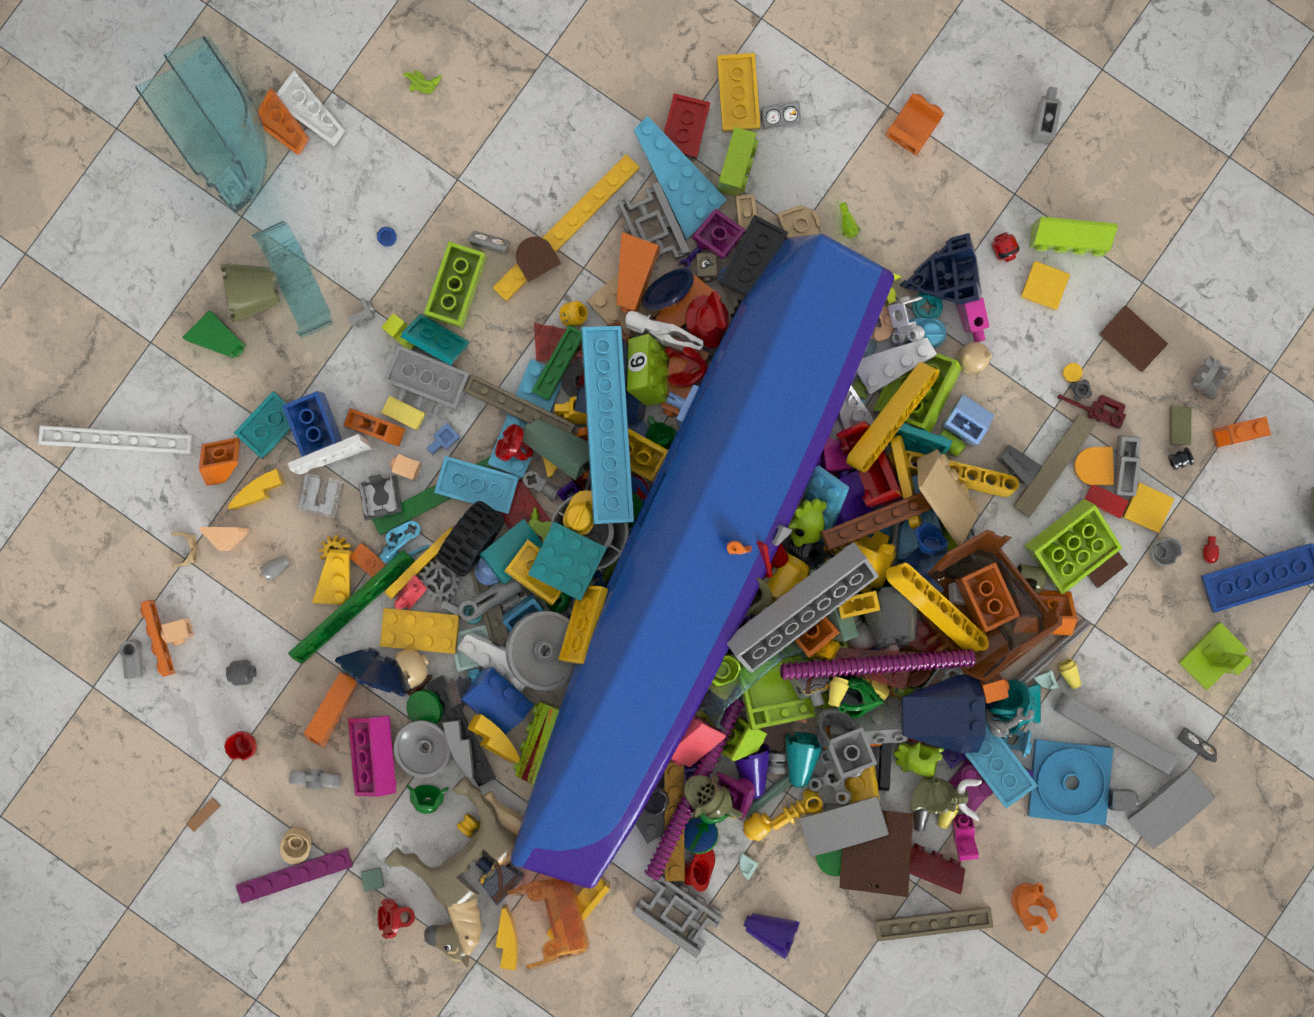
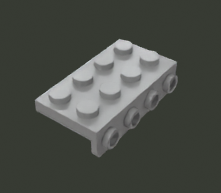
(880, 724)

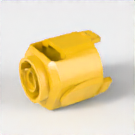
(879, 554)
(787, 577)

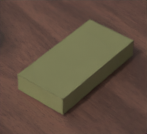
(1180, 425)

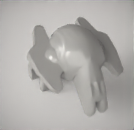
(1000, 728)

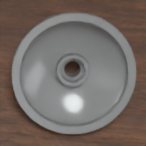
(412, 754)

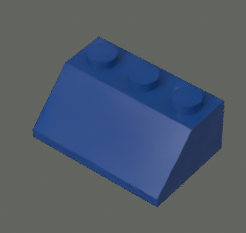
(312, 423)
(497, 700)

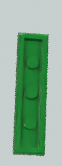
(558, 363)

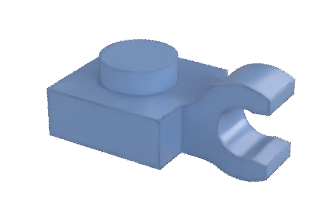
(444, 437)

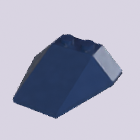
(947, 714)

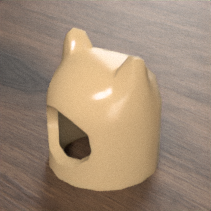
(973, 358)

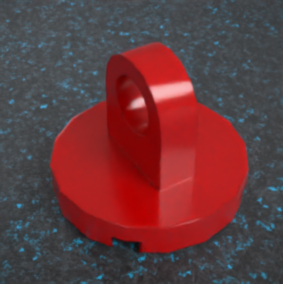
(512, 444)
(390, 918)

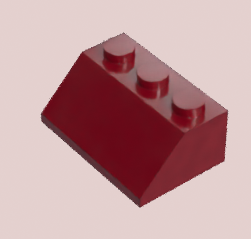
(936, 869)

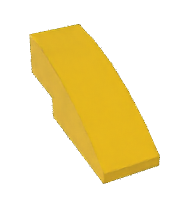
(257, 490)
(493, 738)
(507, 939)

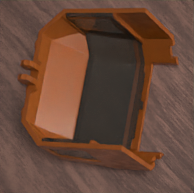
(1008, 640)

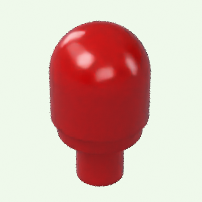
(1211, 551)

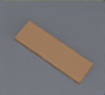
(202, 815)

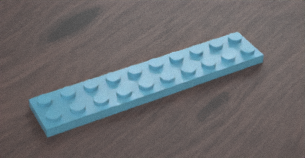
(607, 425)

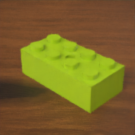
(458, 266)

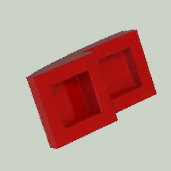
(1107, 501)

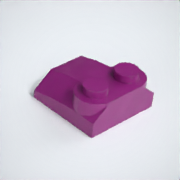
(718, 234)
(740, 791)
(976, 794)

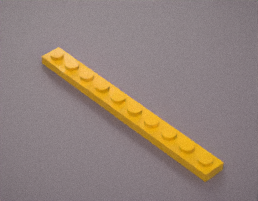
(573, 220)

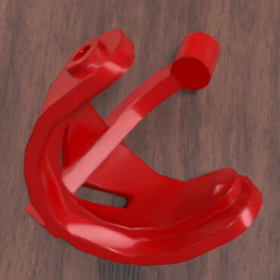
(694, 360)

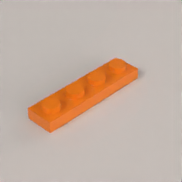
(158, 646)

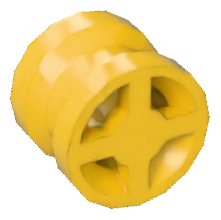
(468, 825)

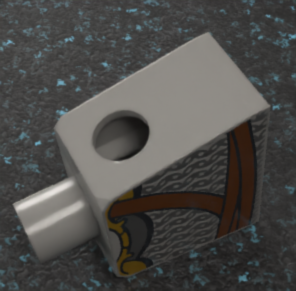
(811, 688)

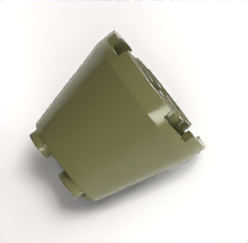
(249, 289)

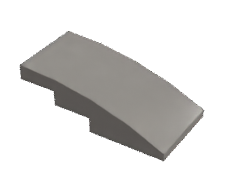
(1171, 808)
(844, 826)

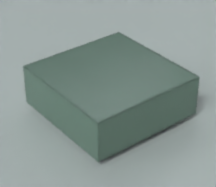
(372, 879)

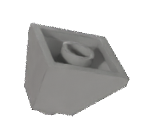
(850, 753)

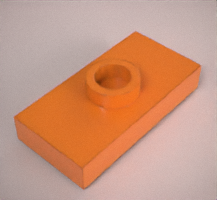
(367, 560)

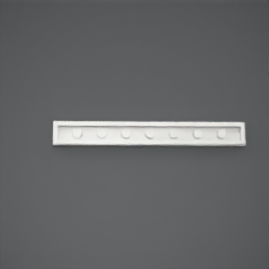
(115, 440)

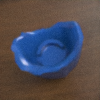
(930, 540)

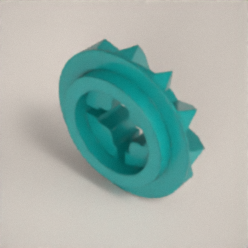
(934, 312)

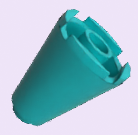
(802, 756)

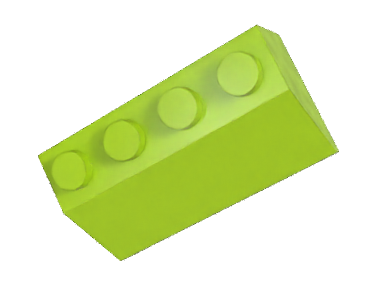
(1072, 235)

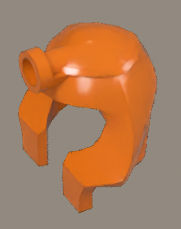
(1028, 895)

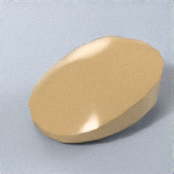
(295, 845)

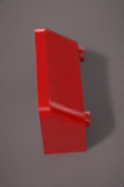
(880, 480)

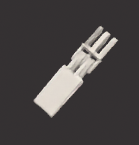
(662, 332)

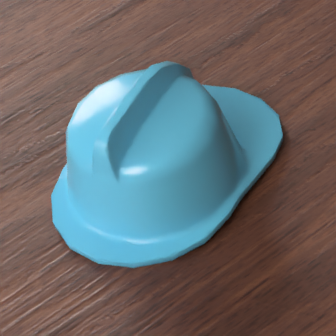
(933, 329)

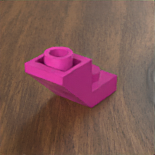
(964, 837)

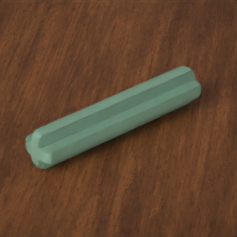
(769, 794)

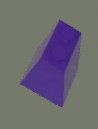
(853, 504)

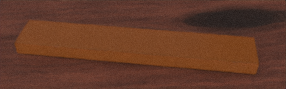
(875, 521)

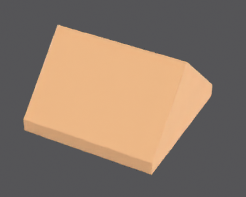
(224, 537)

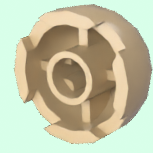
(413, 666)

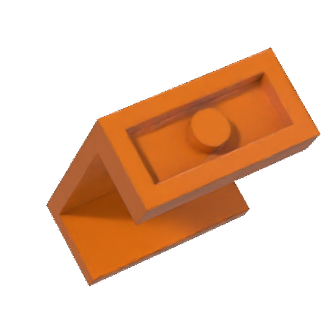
(915, 123)
(1241, 432)

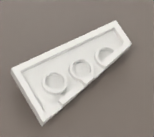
(887, 366)
(853, 411)
(332, 453)

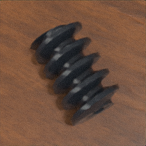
(811, 553)

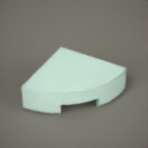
(1046, 680)
(747, 865)

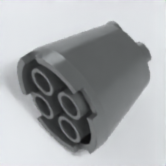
(894, 621)

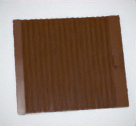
(881, 861)

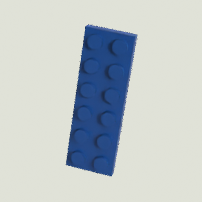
(1260, 578)

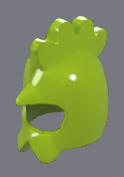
(810, 520)
(918, 758)

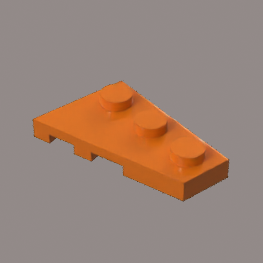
(281, 123)

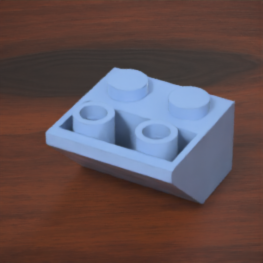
(968, 421)

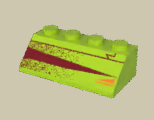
(537, 741)

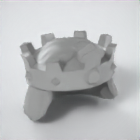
(1210, 377)

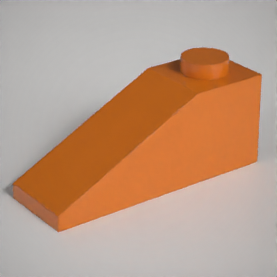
(374, 427)

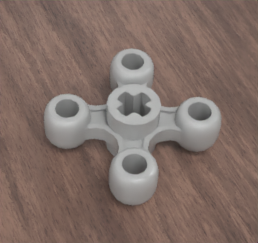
(315, 779)
(829, 779)

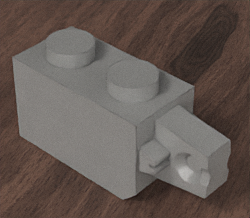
(1046, 117)

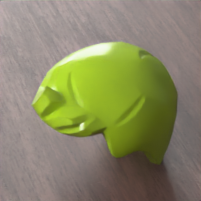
(727, 671)

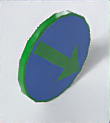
(700, 836)

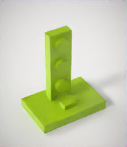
(1214, 655)

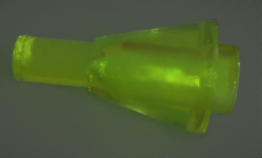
(849, 225)

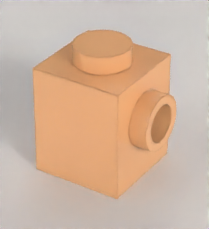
(405, 467)
(177, 631)

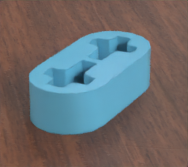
(400, 529)

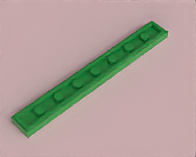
(416, 506)
(351, 607)

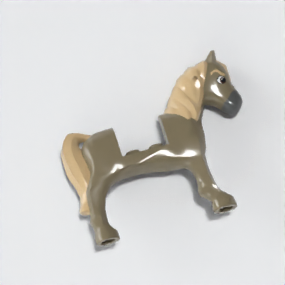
(497, 837)

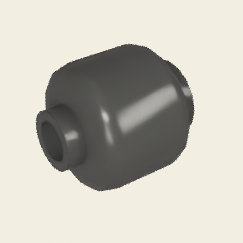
(240, 672)

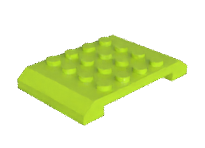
(775, 701)

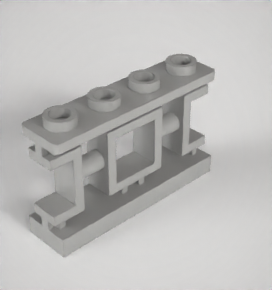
(666, 221)
(668, 927)

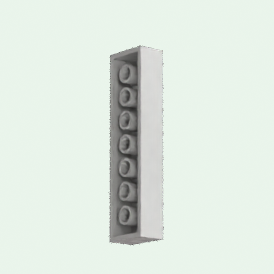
(802, 607)

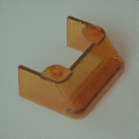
(564, 916)

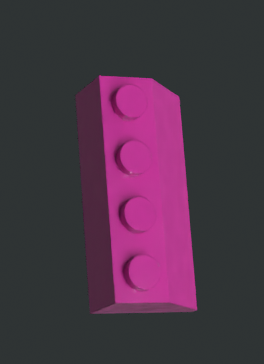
(372, 756)

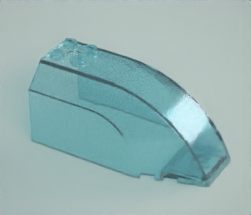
(210, 120)

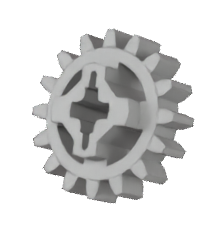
(439, 589)

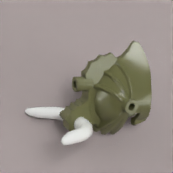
(940, 796)

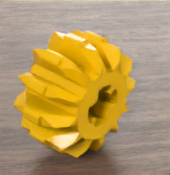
(336, 543)

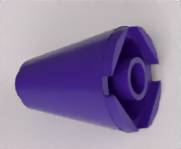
(755, 768)
(772, 932)

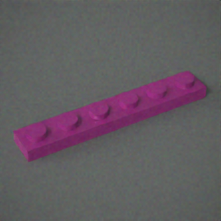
(294, 875)

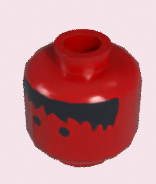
(1005, 247)

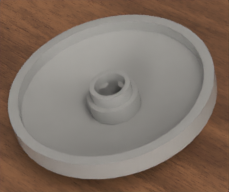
(535, 650)

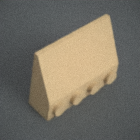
(946, 495)

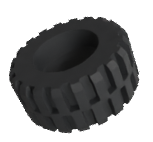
(469, 538)

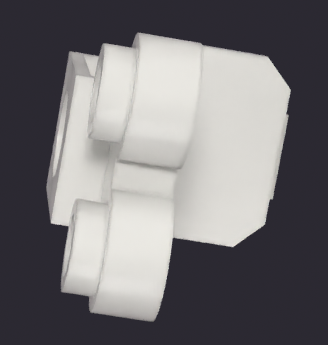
(905, 329)

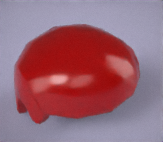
(240, 745)

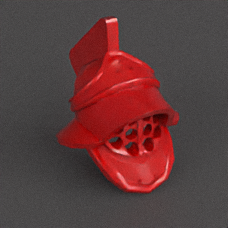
(707, 319)

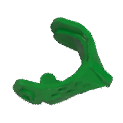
(869, 702)

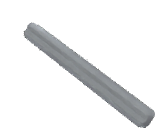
(1053, 652)

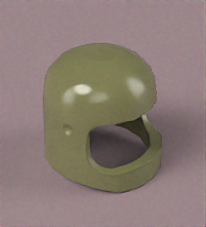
(1034, 576)

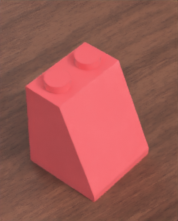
(696, 742)

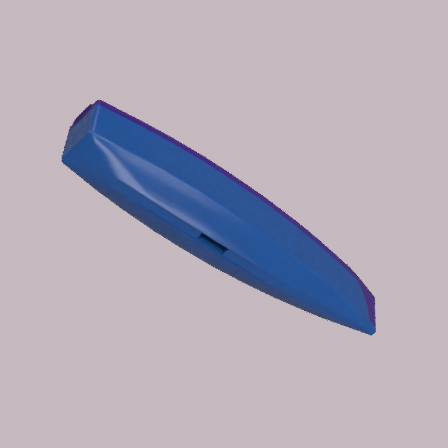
(675, 586)

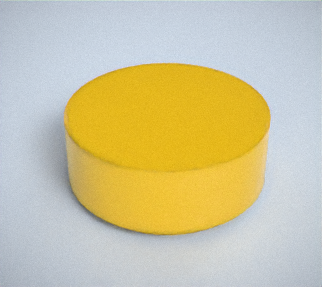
(1072, 372)

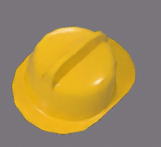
(579, 513)

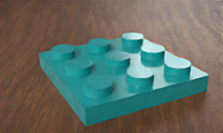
(567, 561)

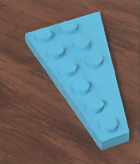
(685, 187)

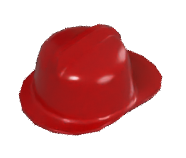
(700, 870)

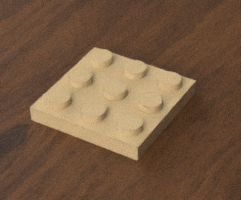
(605, 305)

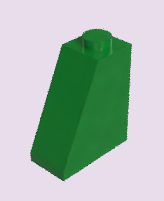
(215, 335)

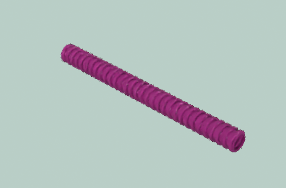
(877, 664)
(683, 812)

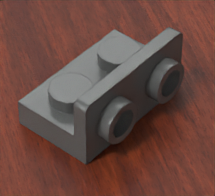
(1017, 466)

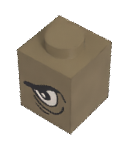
(706, 267)

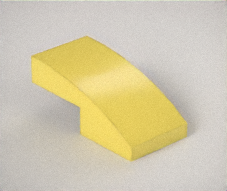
(403, 413)

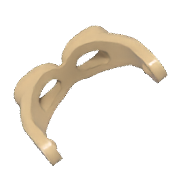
(192, 557)

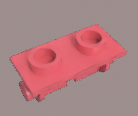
(410, 593)

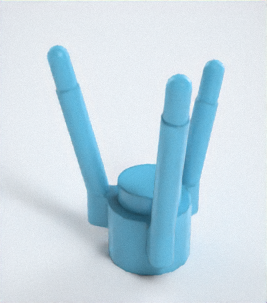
(391, 552)

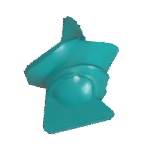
(1019, 697)

